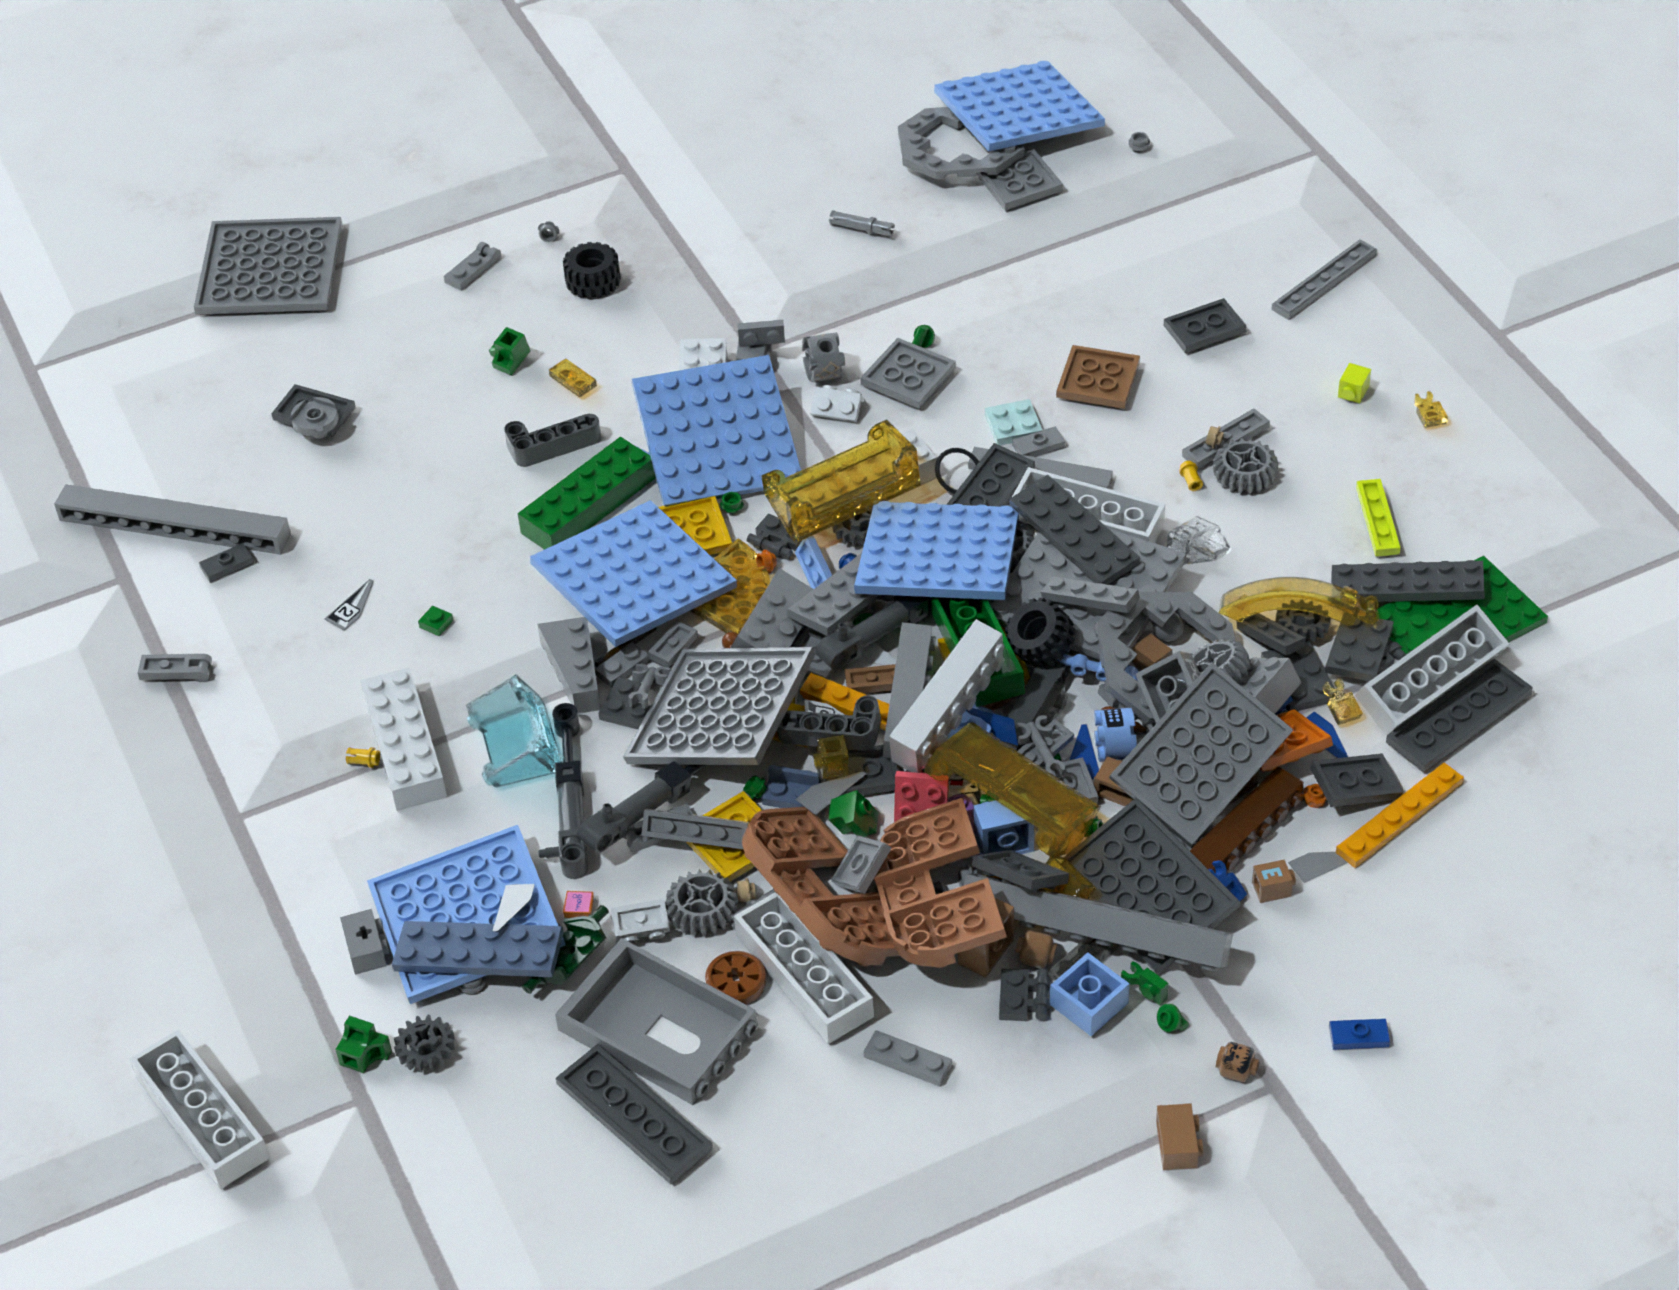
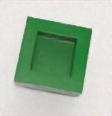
(435, 620)

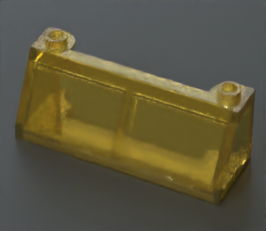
(844, 483)
(1019, 785)

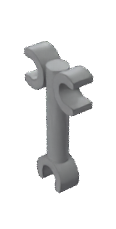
(647, 677)
(1037, 733)

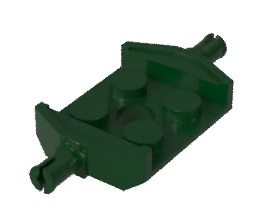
(580, 940)

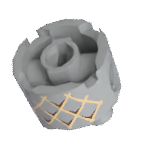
(822, 357)

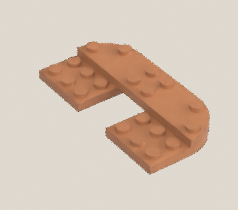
(784, 849)
(926, 925)

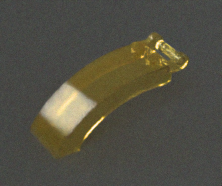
(1299, 594)

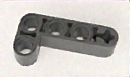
(552, 440)
(798, 725)

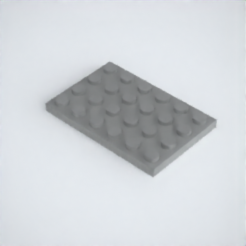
(1201, 754)

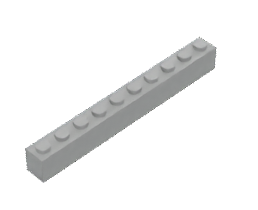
(172, 519)
(1114, 925)

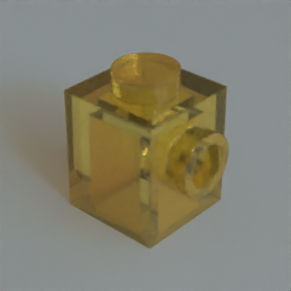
(831, 757)

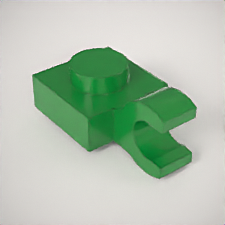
(1150, 984)

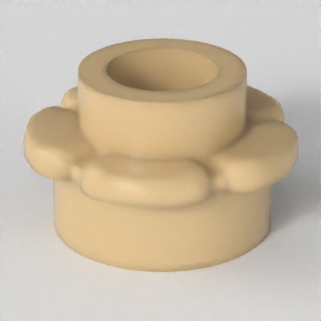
(1214, 436)
(745, 890)

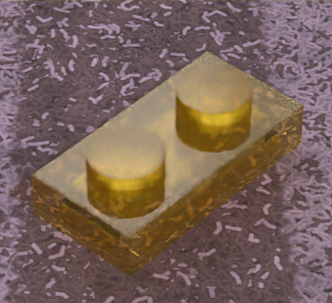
(572, 377)

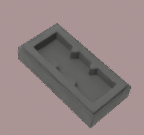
(226, 562)

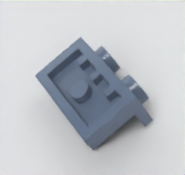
(787, 785)

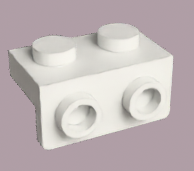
(836, 404)
(640, 921)

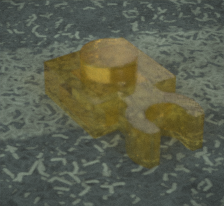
(1430, 412)
(1342, 705)

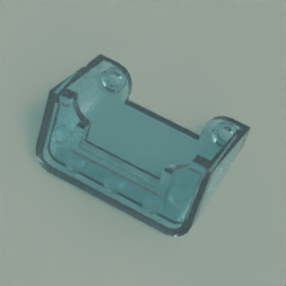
(514, 733)

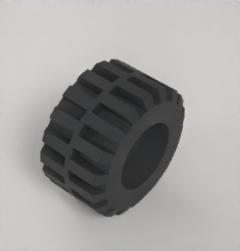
(591, 270)
(1051, 643)

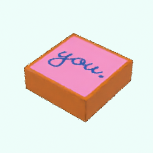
(578, 904)

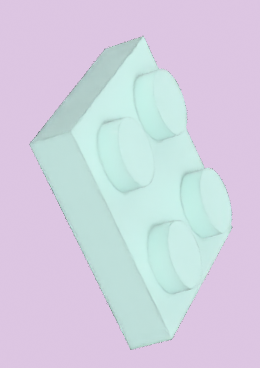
(1012, 421)

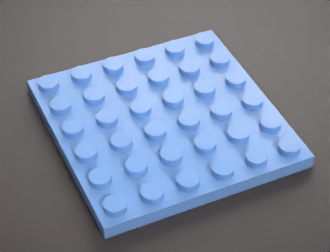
(1018, 105)
(715, 429)
(938, 550)
(633, 573)
(458, 888)

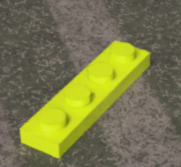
(1378, 517)

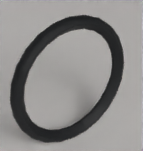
(938, 462)

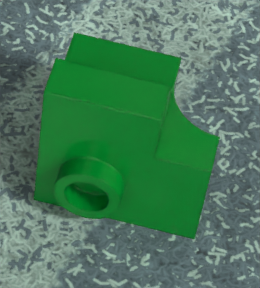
(509, 351)
(853, 814)
(361, 1045)

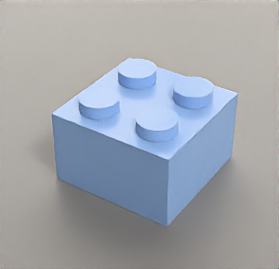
(1001, 829)
(1089, 994)

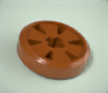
(741, 964)

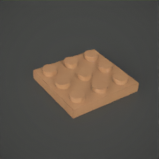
(1098, 376)

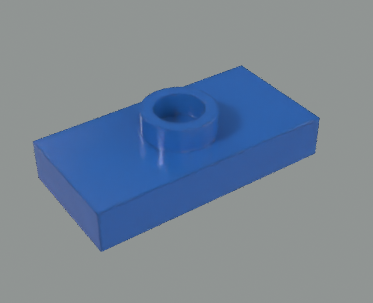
(1359, 1034)

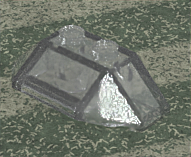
(1198, 540)

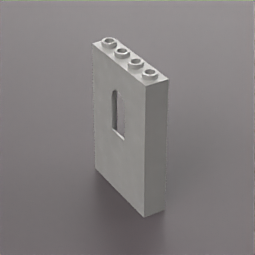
(631, 994)

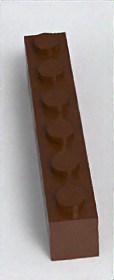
(1250, 820)

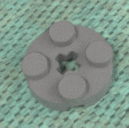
(303, 419)

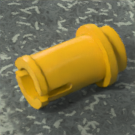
(1189, 472)
(363, 756)

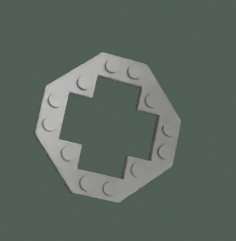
(914, 144)
(1159, 607)

